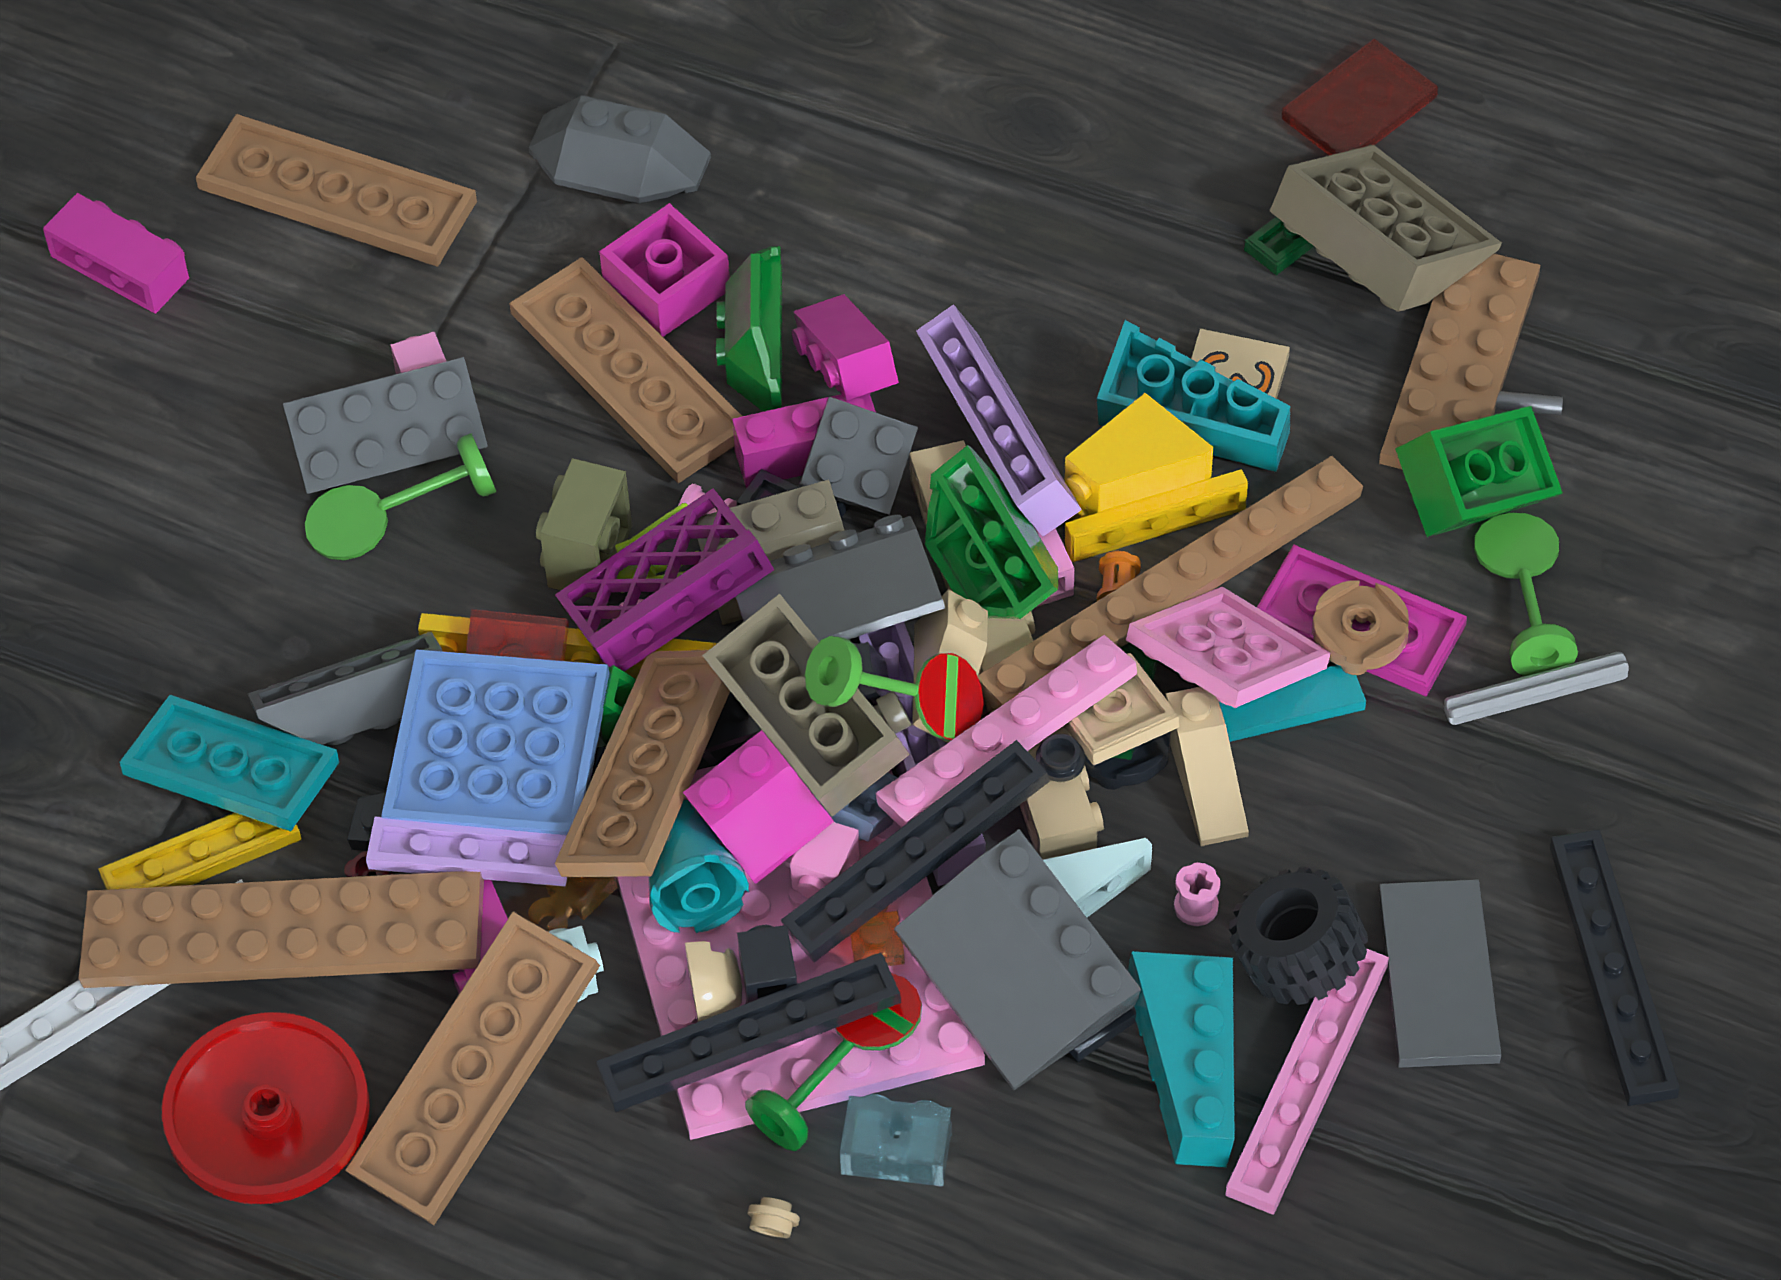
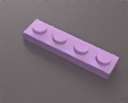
(453, 848)

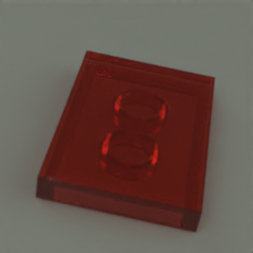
(1360, 100)

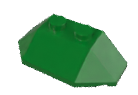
(753, 329)
(985, 540)

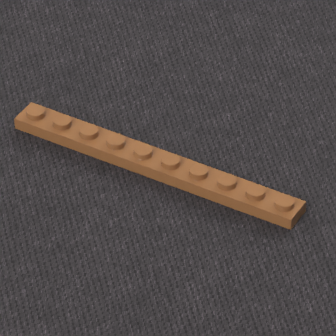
(1181, 576)

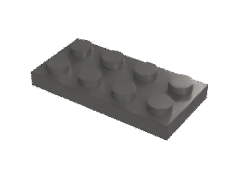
(383, 425)

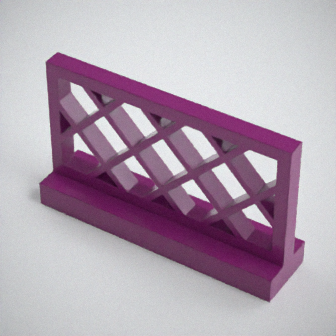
(676, 600)

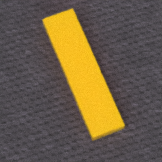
(1156, 516)
(198, 854)

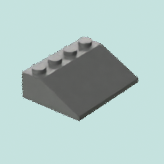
(852, 581)
(1018, 960)

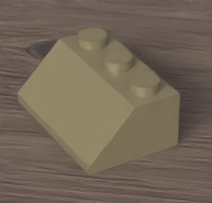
(781, 522)

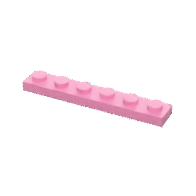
(1024, 718)
(1303, 1088)

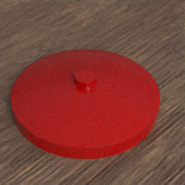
(265, 1108)

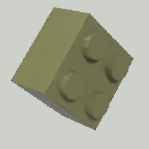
(584, 522)

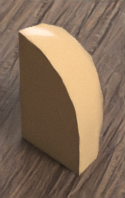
(713, 979)

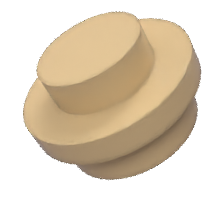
(773, 1217)

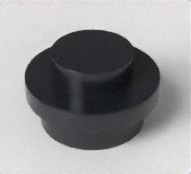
(1061, 757)

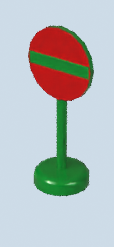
(878, 1031)

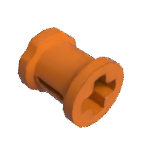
(1112, 579)

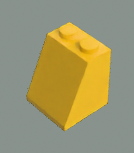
(1136, 458)

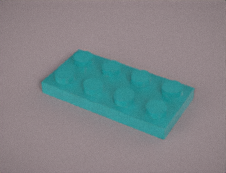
(230, 762)

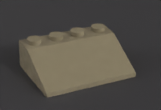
(1381, 225)

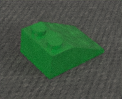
(1478, 470)

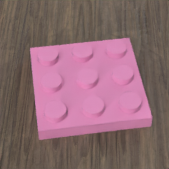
(1227, 647)

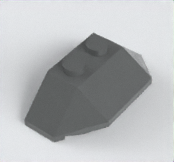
(618, 151)
(344, 696)

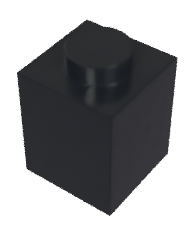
(766, 960)

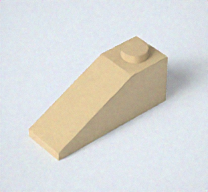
(955, 629)
(1207, 767)

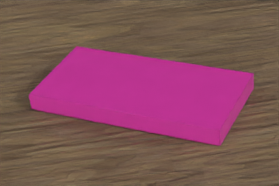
(1431, 627)

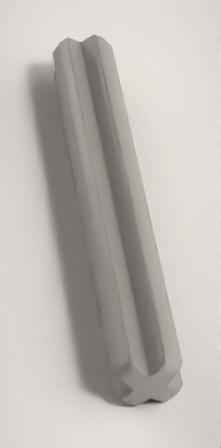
(1536, 688)

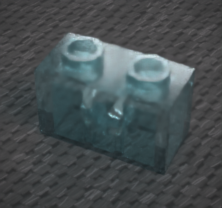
(873, 1152)

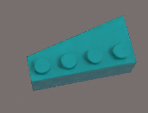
(1226, 413)
(1190, 1049)

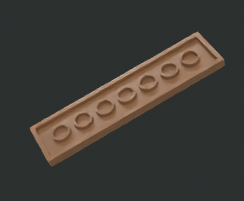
(282, 929)

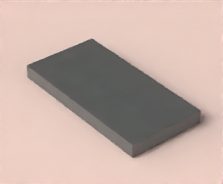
(1439, 973)

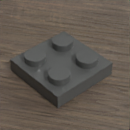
(859, 455)

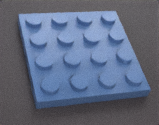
(496, 741)

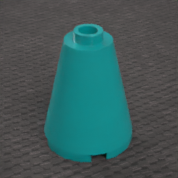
(695, 877)

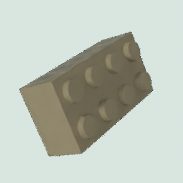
(829, 747)

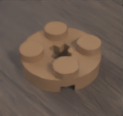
(1355, 649)

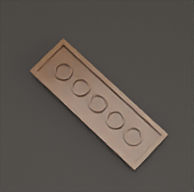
(336, 189)
(1463, 351)
(628, 368)
(645, 768)
(473, 1068)

